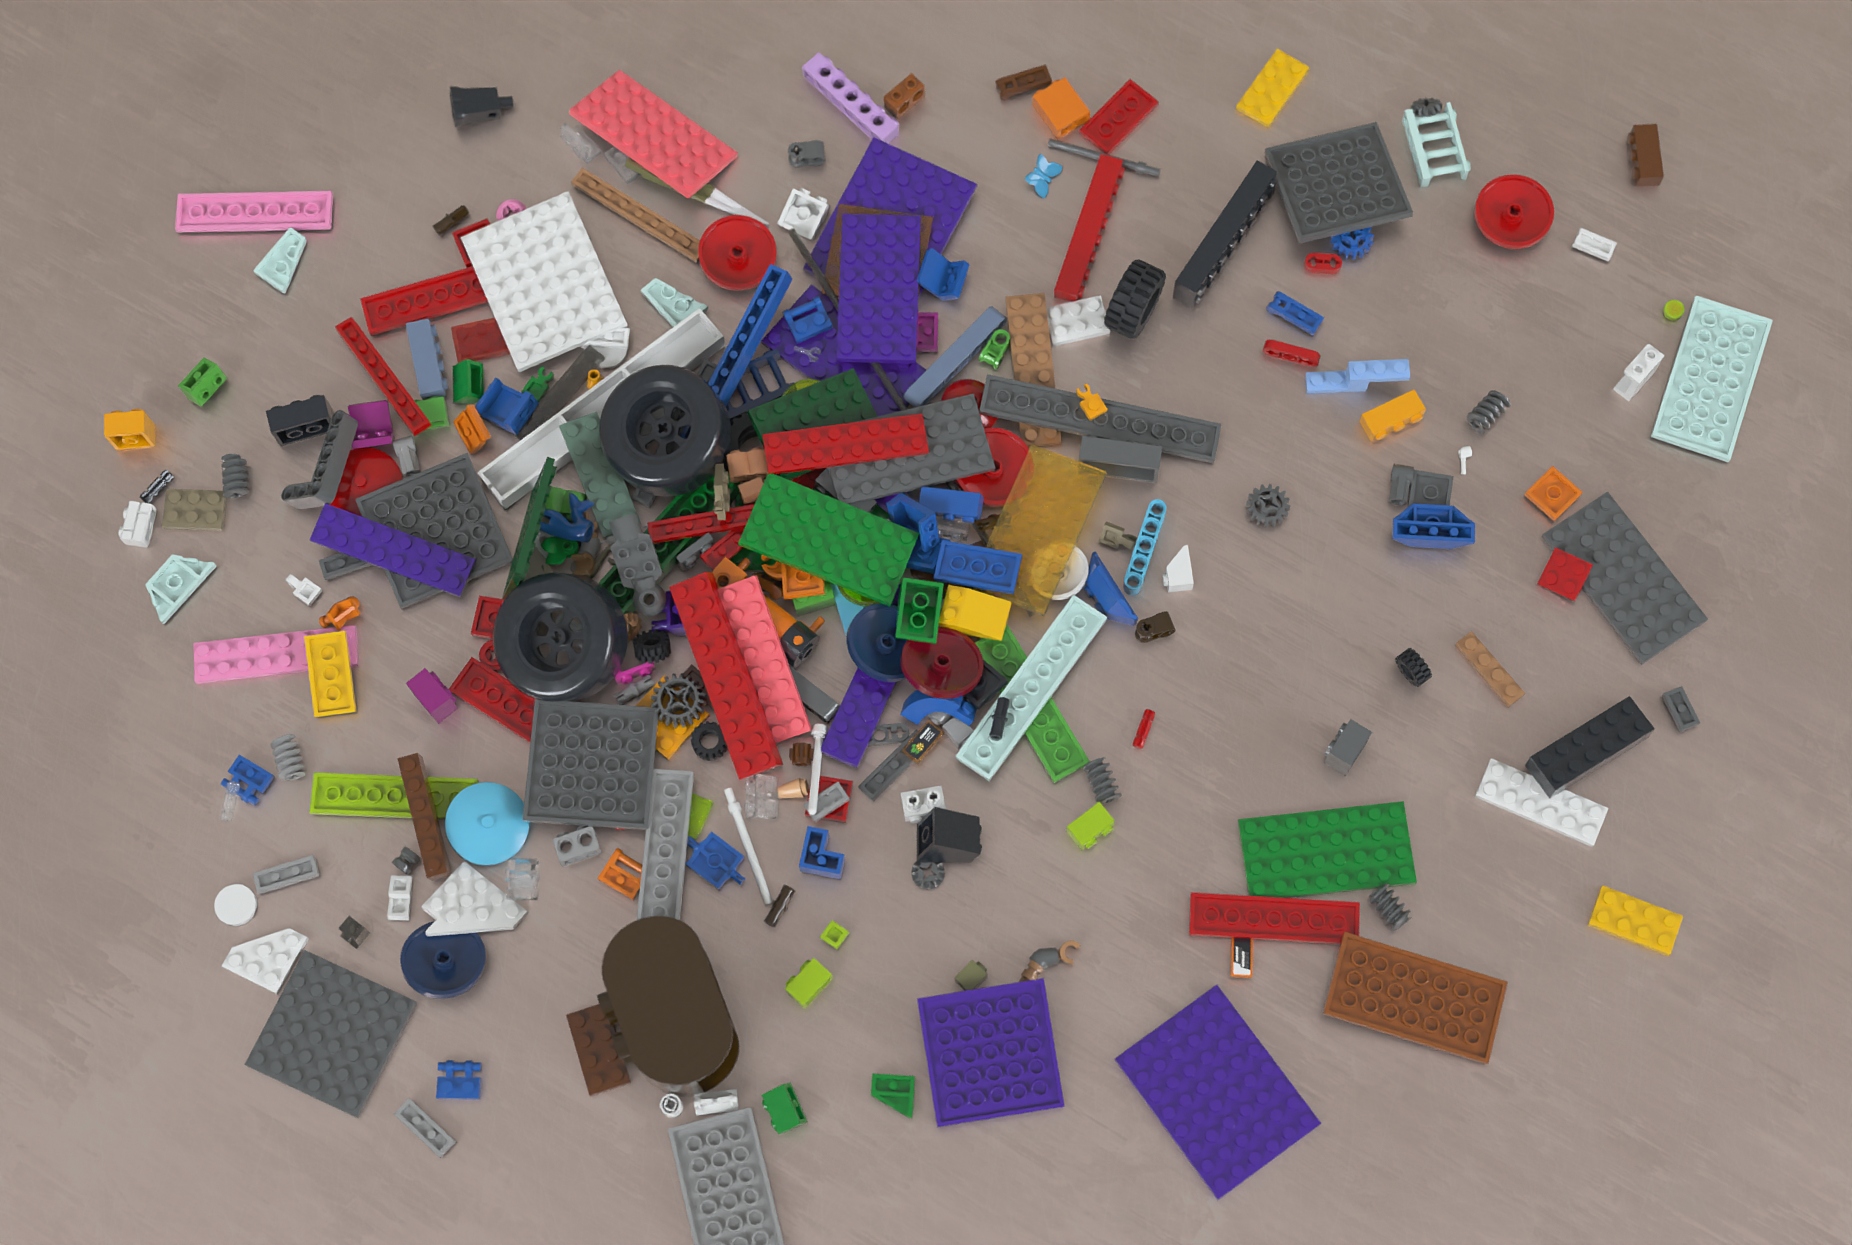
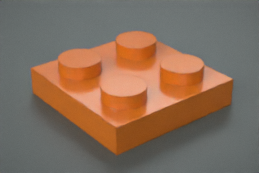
(1553, 493)

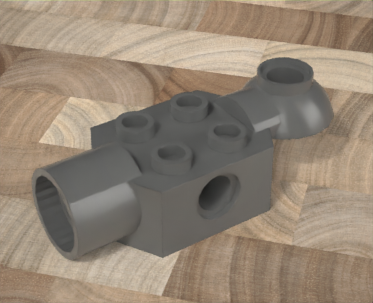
(638, 563)

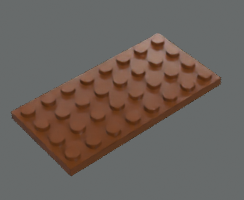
(1415, 998)

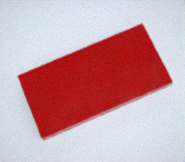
(1118, 117)

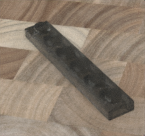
(562, 390)

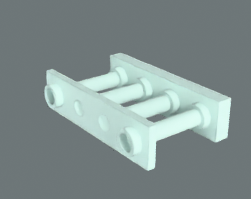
(1421, 156)

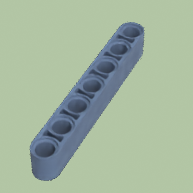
(955, 358)

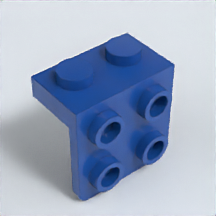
(942, 276)

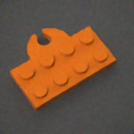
(794, 581)

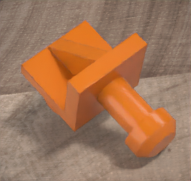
(341, 612)

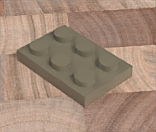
(194, 510)

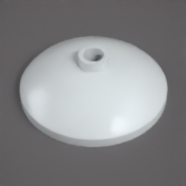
(1074, 576)

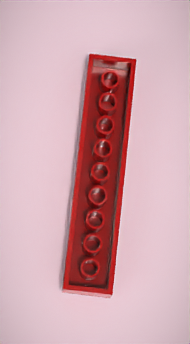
(726, 676)

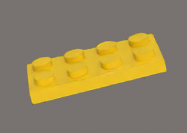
(1272, 88)
(330, 674)
(1635, 920)

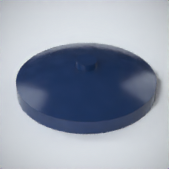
(874, 644)
(443, 963)

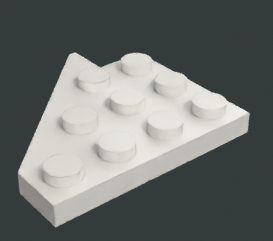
(470, 905)

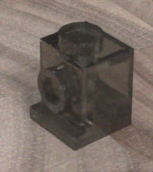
(353, 932)

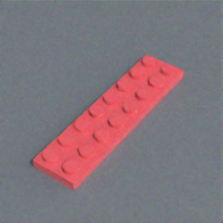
(765, 658)

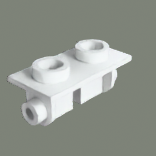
(716, 1102)

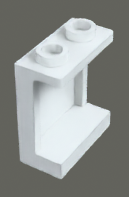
(1639, 372)

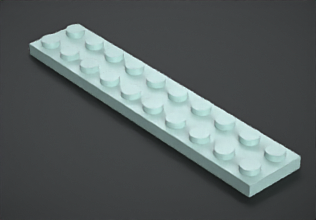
(1033, 686)

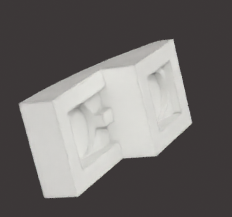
(400, 898)

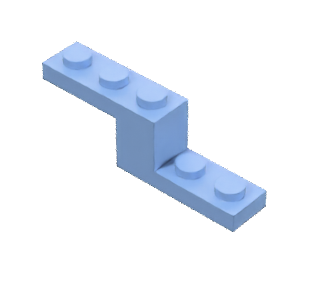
(1357, 376)

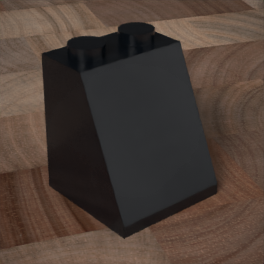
(948, 837)

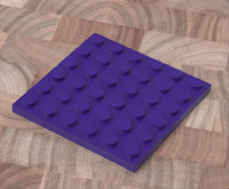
(990, 1052)

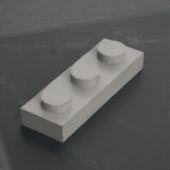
(286, 874)
(424, 1127)

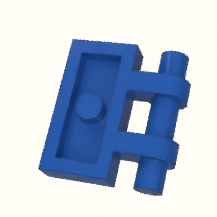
(251, 774)
(459, 1087)

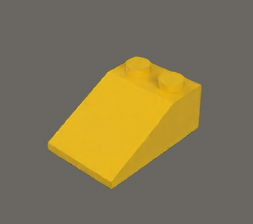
(974, 613)

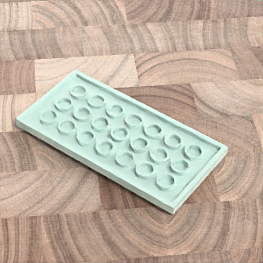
(1711, 378)

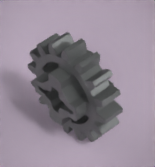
(1270, 498)

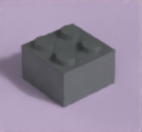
(1349, 744)

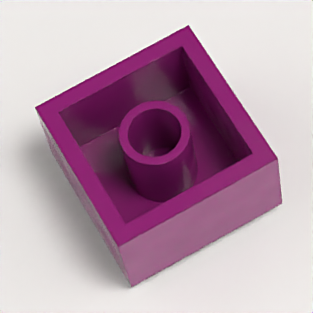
(431, 695)

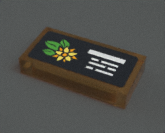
(922, 742)

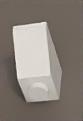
(1179, 572)

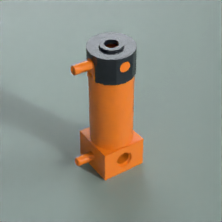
(795, 636)

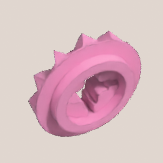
(513, 205)

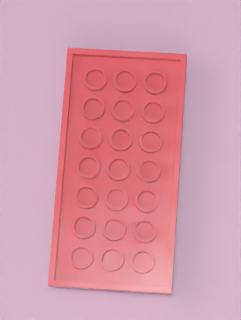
(653, 133)

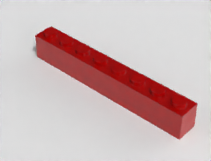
(1088, 228)

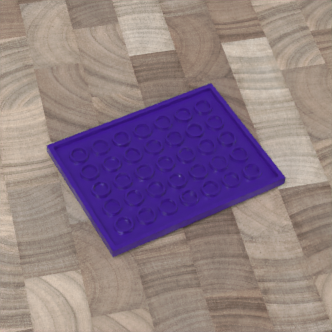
(902, 184)
(1217, 1092)

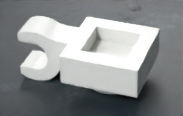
(304, 590)

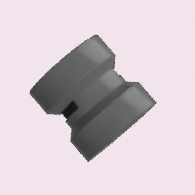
(408, 855)

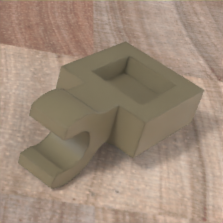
(1113, 536)

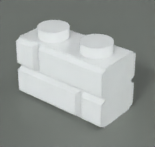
(137, 524)

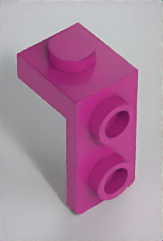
(627, 676)

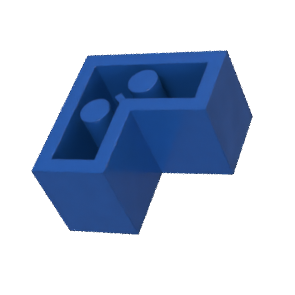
(816, 858)

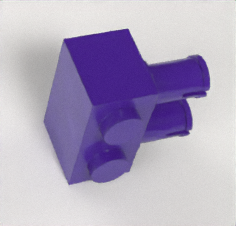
(673, 622)

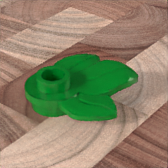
(558, 549)

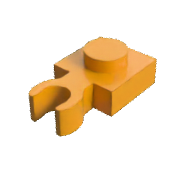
(1091, 404)

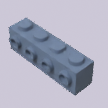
(426, 359)

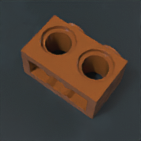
(904, 96)

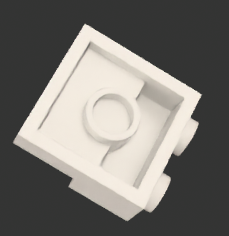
(804, 213)

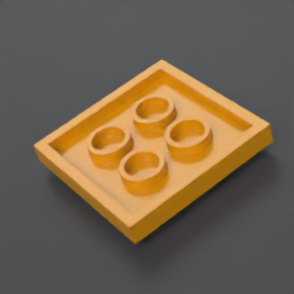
(670, 738)

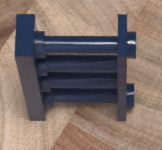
(768, 358)

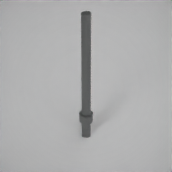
(1140, 167)

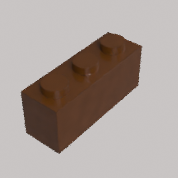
(1645, 155)

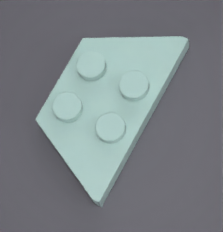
(175, 583)

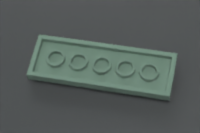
(597, 476)

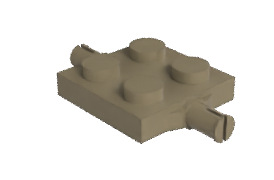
(722, 493)

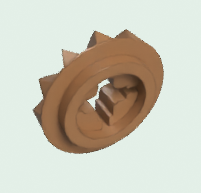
(635, 625)

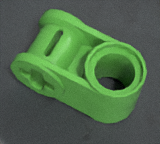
(994, 352)

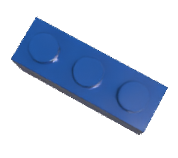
(952, 503)

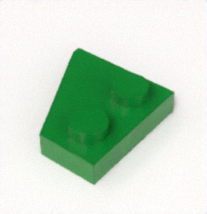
(894, 1091)

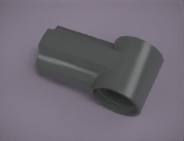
(1401, 479)

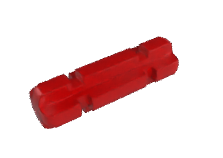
(1143, 728)

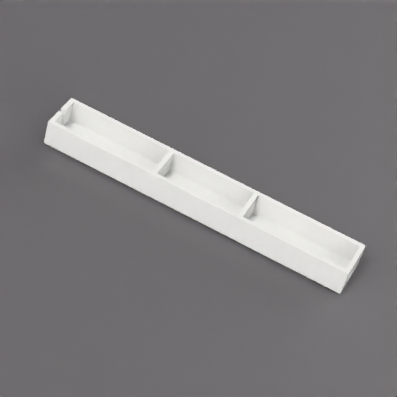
(518, 468)

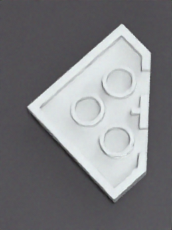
(267, 959)

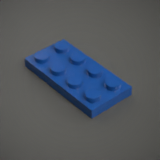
(977, 567)

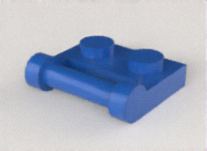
(809, 325)

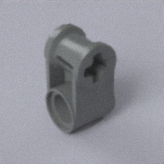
(808, 153)

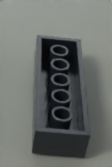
(1589, 747)

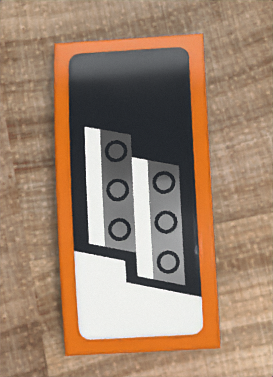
(1241, 957)

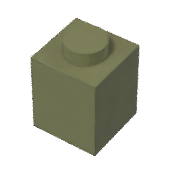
(971, 976)

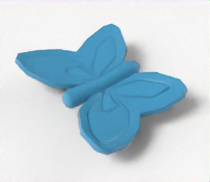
(1040, 175)

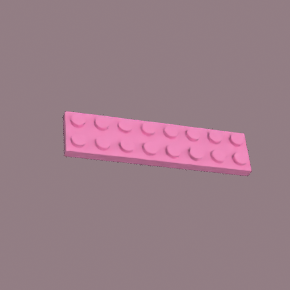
(254, 211)
(260, 655)

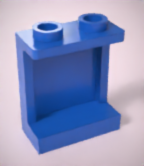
(506, 406)
(916, 517)

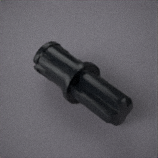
(999, 718)

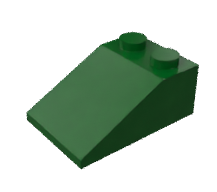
(918, 610)

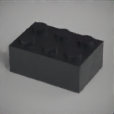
(300, 420)

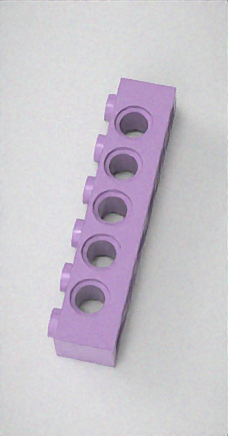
(853, 109)

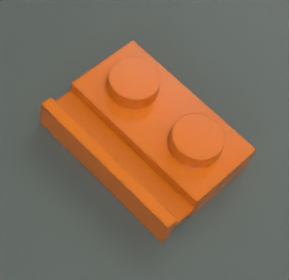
(472, 429)

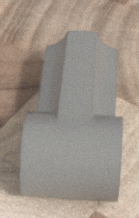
(406, 452)

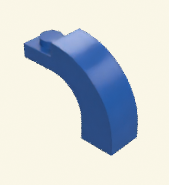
(920, 705)

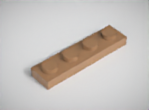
(1490, 669)

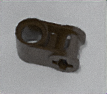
(1157, 627)

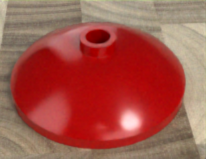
(967, 387)

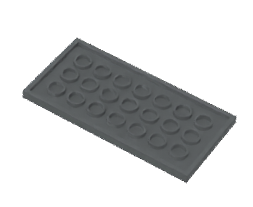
(955, 448)
(1627, 578)

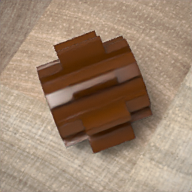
(801, 754)

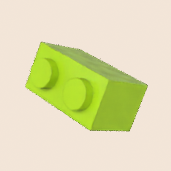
(1091, 826)
(808, 982)

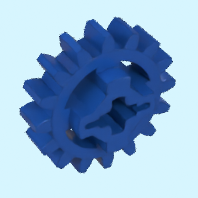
(1349, 247)

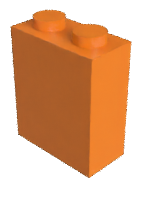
(1061, 107)

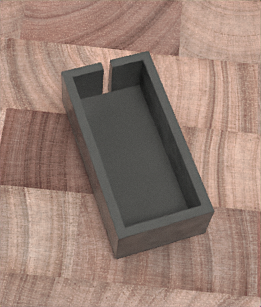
(1122, 458)

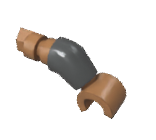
(1047, 957)

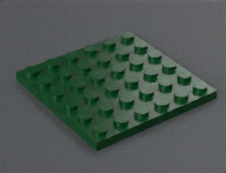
(530, 526)

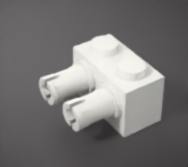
(920, 802)

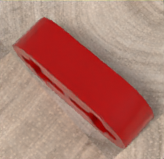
(1323, 263)

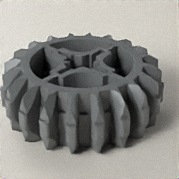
(684, 694)

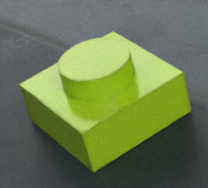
(834, 935)

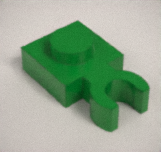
(538, 386)

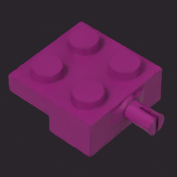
(927, 332)

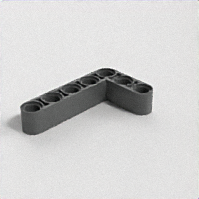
(328, 468)

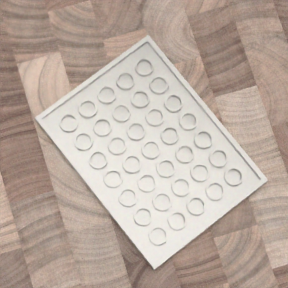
(543, 281)

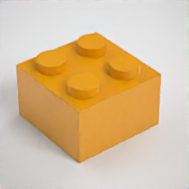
(129, 429)

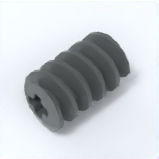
(1487, 410)
(233, 476)
(1101, 781)
(1390, 907)

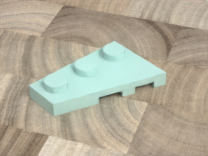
(282, 260)
(671, 303)

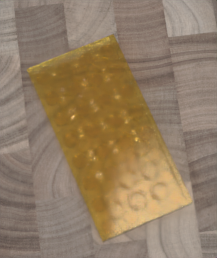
(1044, 523)

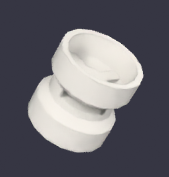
(674, 1107)

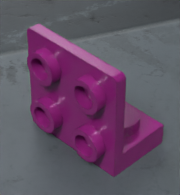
(373, 424)

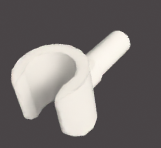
(1463, 453)

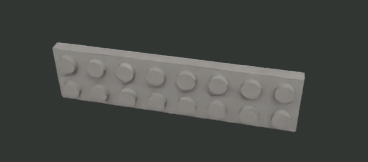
(666, 844)

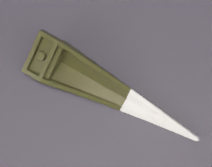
(706, 194)

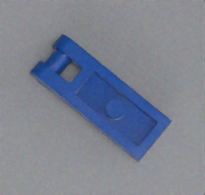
(1295, 313)

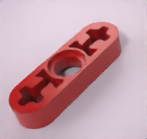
(1291, 353)

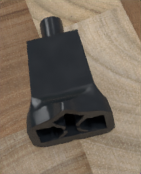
(476, 104)

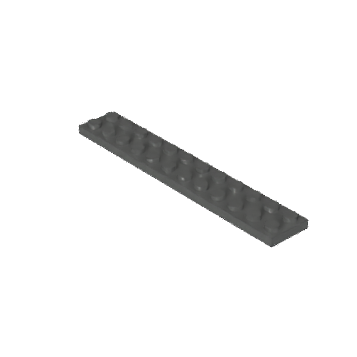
(1062, 412)

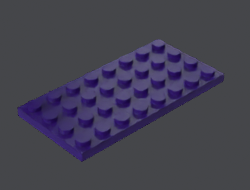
(878, 288)
(780, 337)

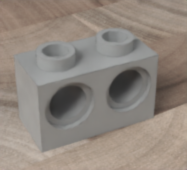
(578, 851)

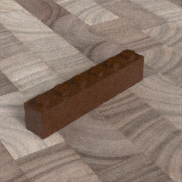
(424, 817)

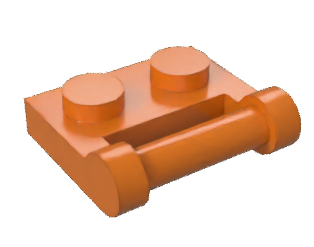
(620, 879)

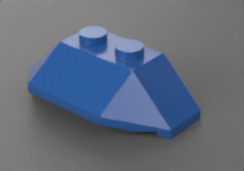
(1433, 527)
(1107, 594)

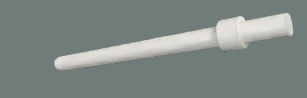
(735, 809)

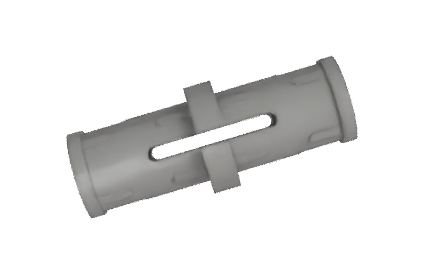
(634, 689)

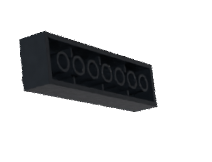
(1225, 234)

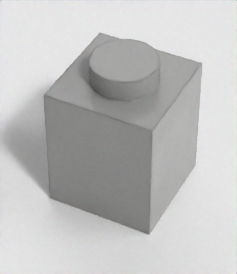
(957, 732)

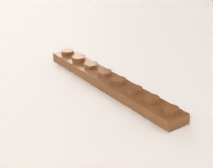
(637, 213)

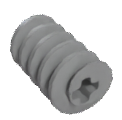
(286, 758)

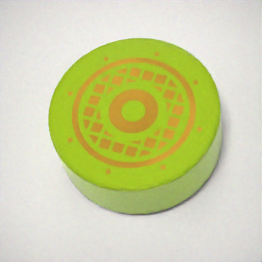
(1673, 310)

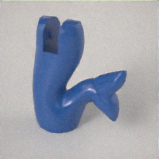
(560, 527)

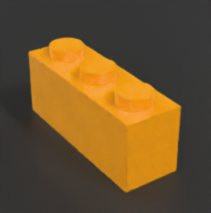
(1392, 415)

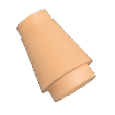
(794, 789)

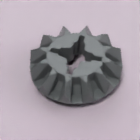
(1426, 107)
(931, 881)

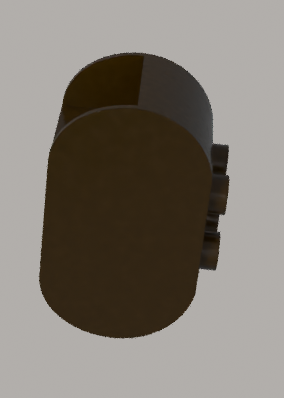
(668, 1007)

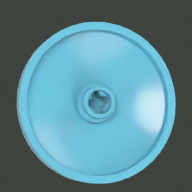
(486, 824)

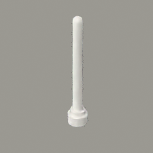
(818, 733)

